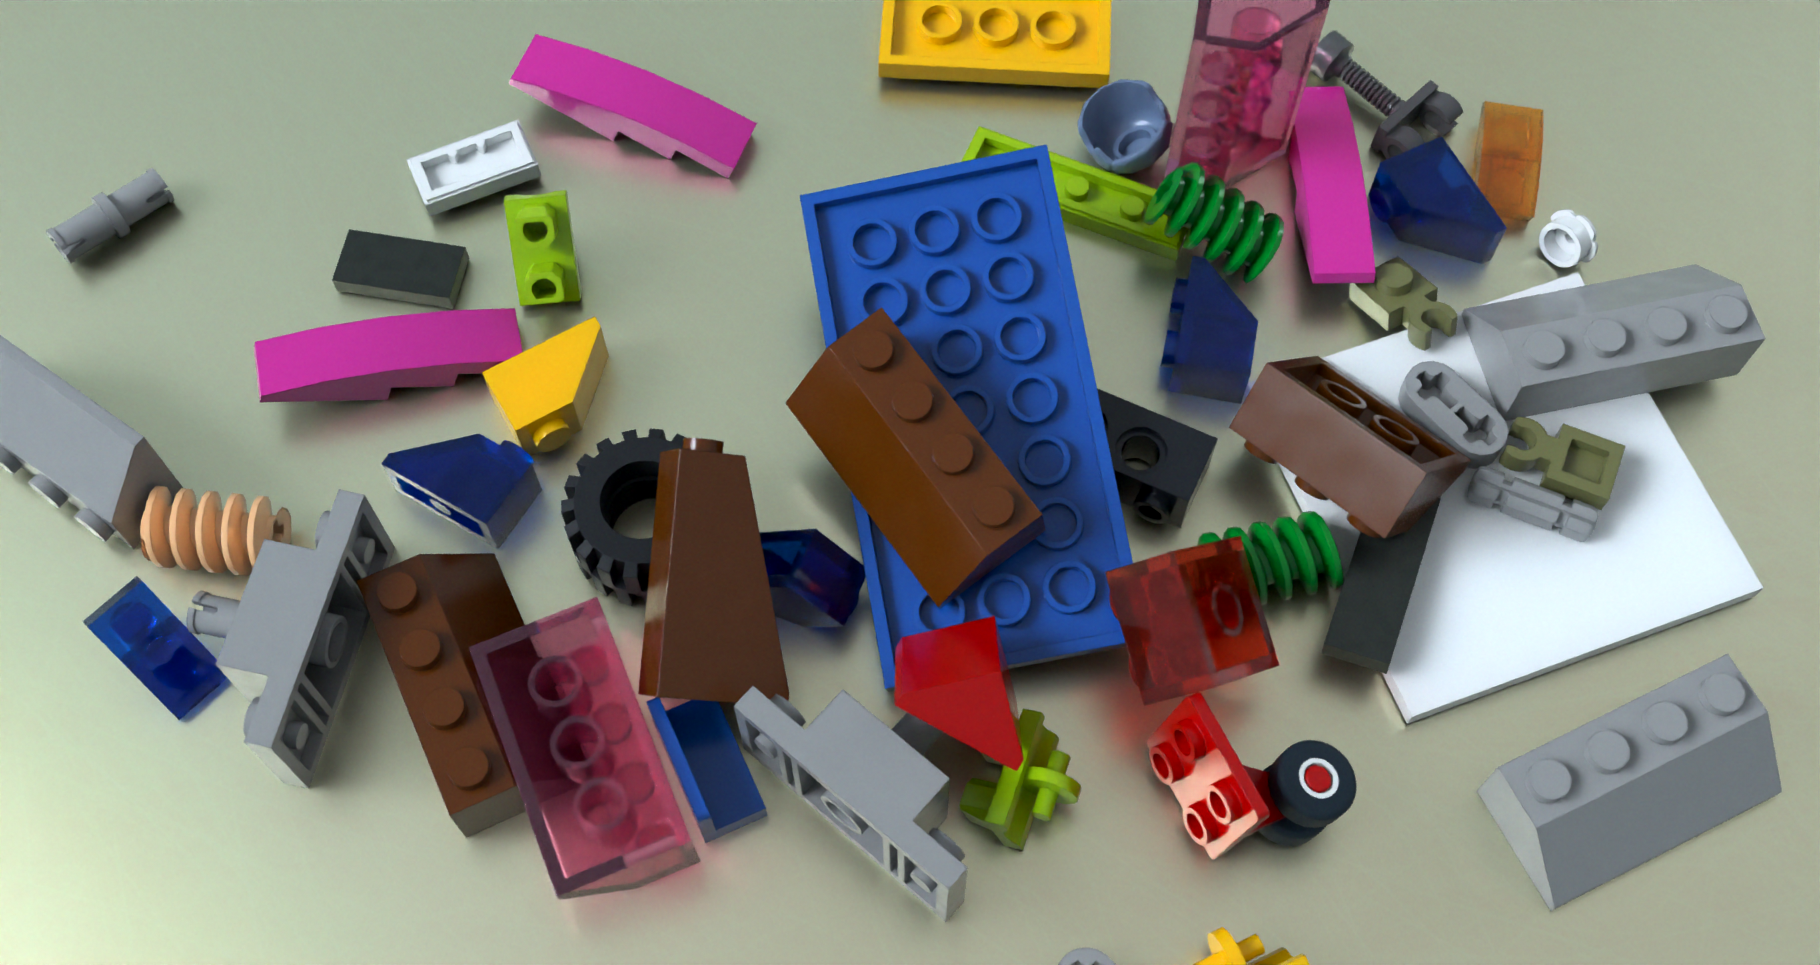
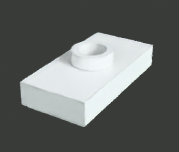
(474, 167)

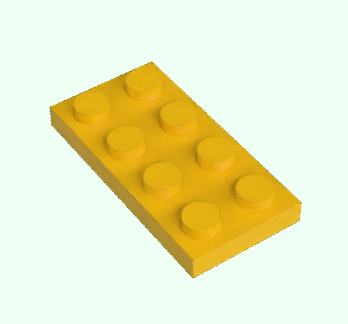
(997, 41)

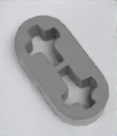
(1454, 412)

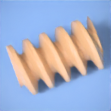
(208, 534)

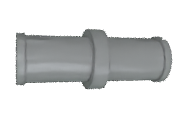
(110, 215)

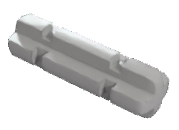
(1532, 503)

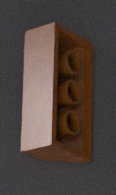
(913, 459)
(426, 621)

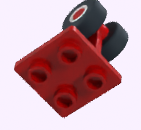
(1229, 801)

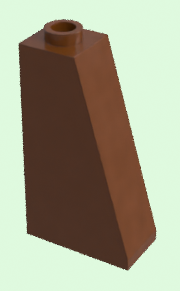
(708, 584)

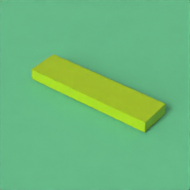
(1093, 197)

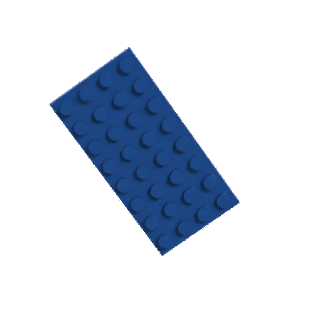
(989, 300)

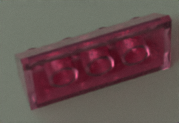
(1243, 83)
(583, 754)

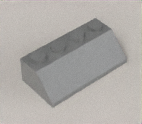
(1612, 339)
(75, 449)
(1635, 781)

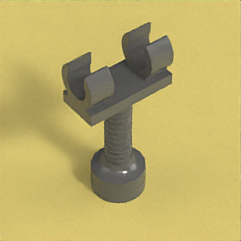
(1393, 136)

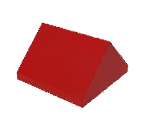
(962, 687)

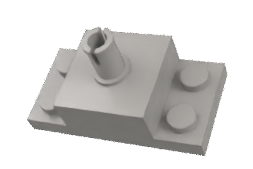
(298, 634)
(866, 785)

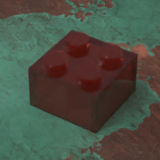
(1191, 620)

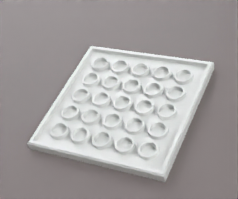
(1522, 600)

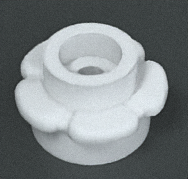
(1568, 239)

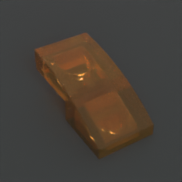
(1509, 158)

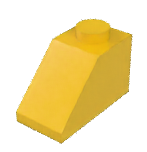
(550, 387)

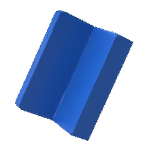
(708, 766)

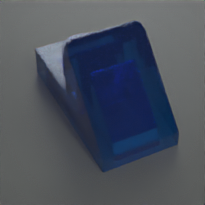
(156, 647)

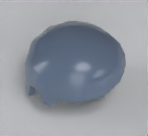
(1125, 126)

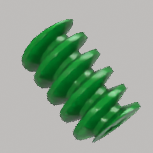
(1218, 218)
(1288, 553)

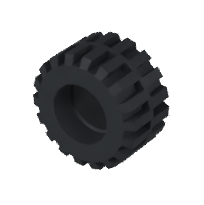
(597, 498)

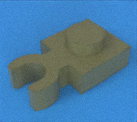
(1404, 298)
(1571, 462)

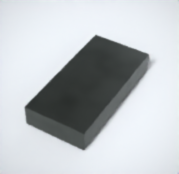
(400, 268)

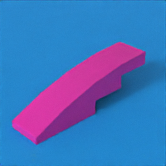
(635, 102)
(1330, 189)
(382, 353)

